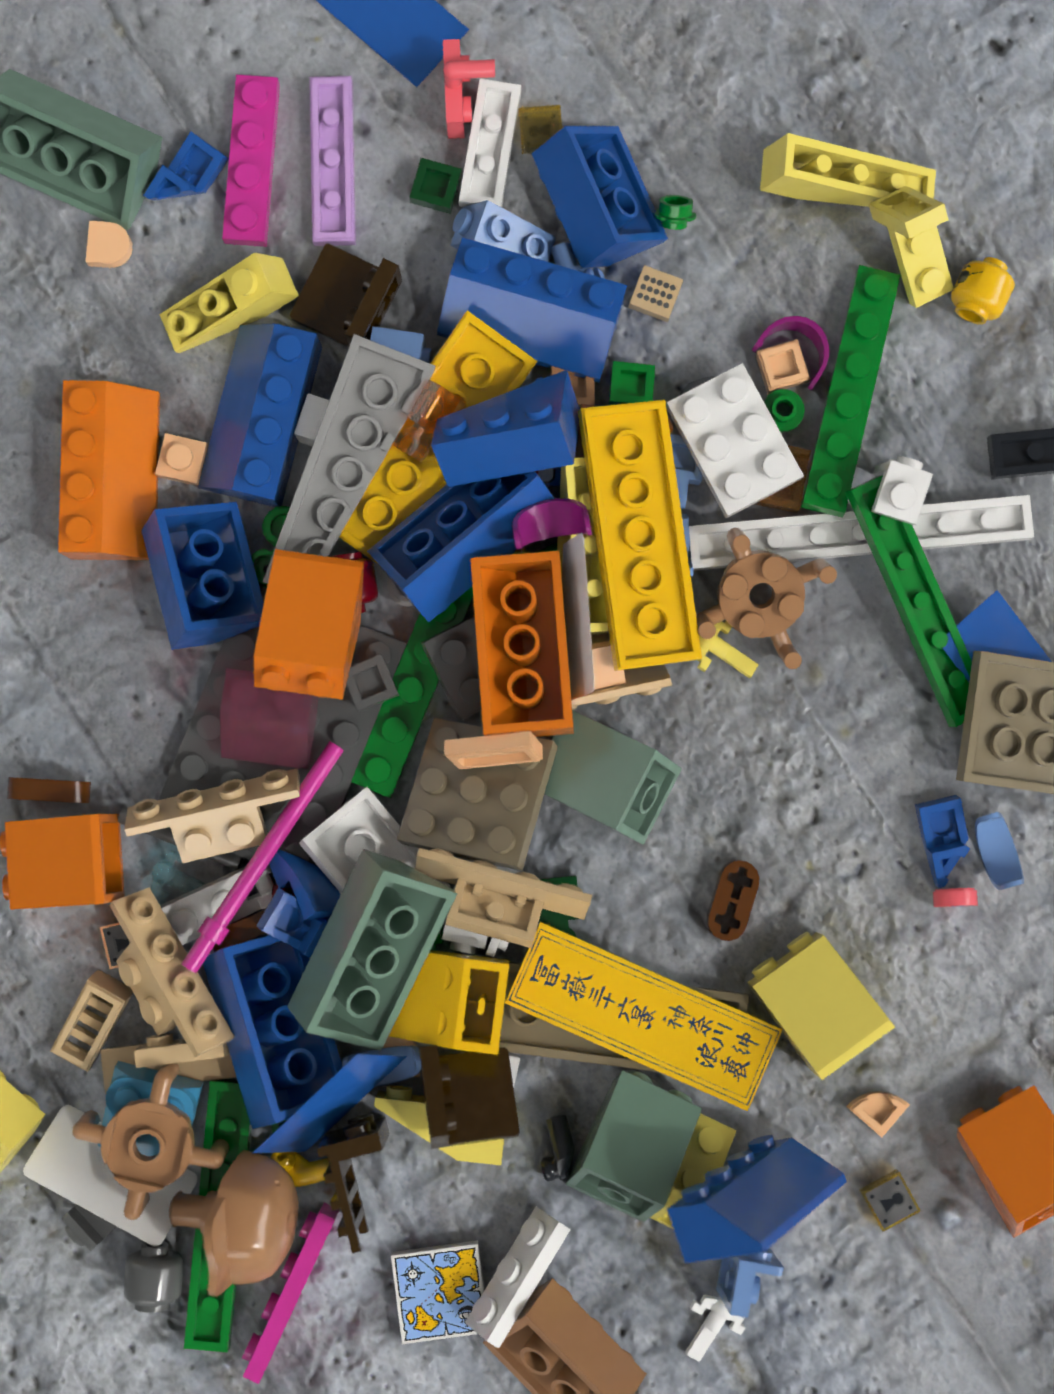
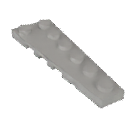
(354, 437)

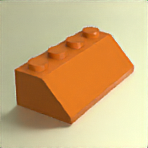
(107, 469)
(522, 644)

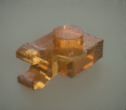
(432, 404)

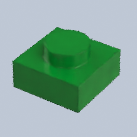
(631, 383)

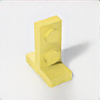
(916, 242)
(704, 1153)

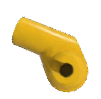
(300, 1169)

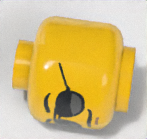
(982, 290)

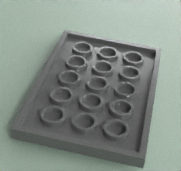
(337, 720)

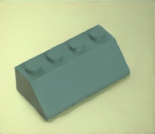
(74, 150)
(370, 951)

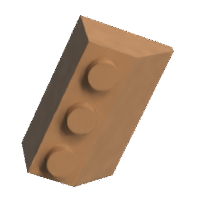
(565, 1350)

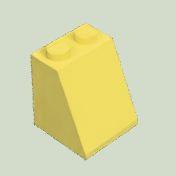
(819, 1004)

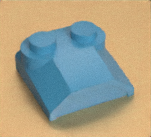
(135, 1084)

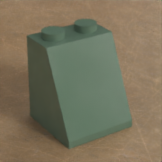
(611, 777)
(635, 1146)

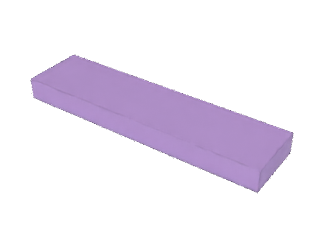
(332, 161)

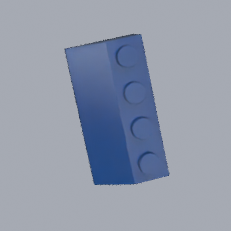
(539, 306)
(259, 413)
(434, 546)
(270, 1050)
(752, 1199)

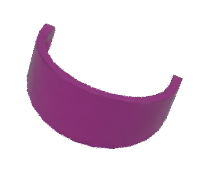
(806, 327)
(550, 520)

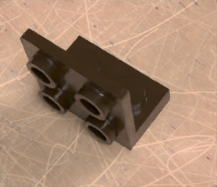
(346, 295)
(468, 1097)

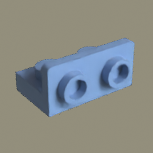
(738, 1280)

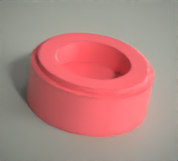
(955, 897)

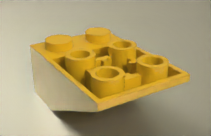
(456, 1003)

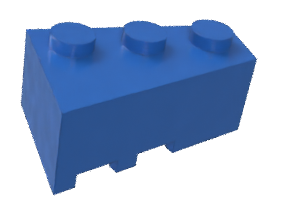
(510, 433)

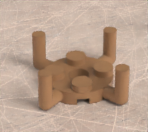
(776, 614)
(163, 1121)

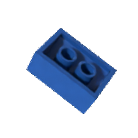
(598, 194)
(203, 573)

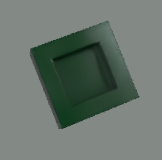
(435, 185)

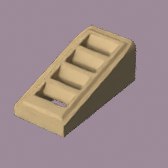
(108, 997)

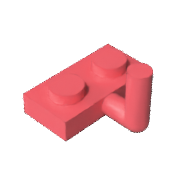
(458, 70)

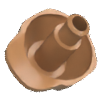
(244, 1223)

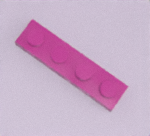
(251, 160)
(281, 1306)

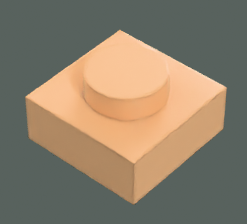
(181, 459)

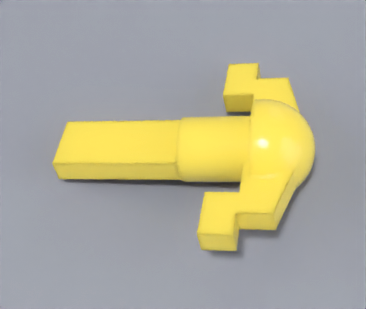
(725, 652)

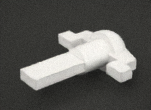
(711, 1325)

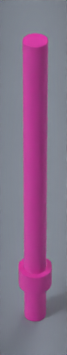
(215, 929)

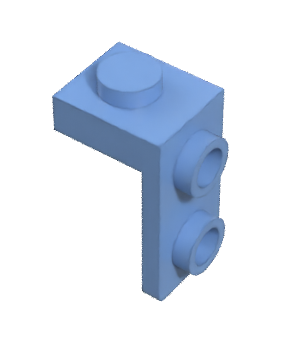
(502, 229)

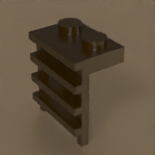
(359, 1138)

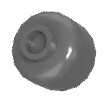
(153, 1278)

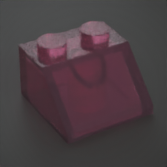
(265, 723)

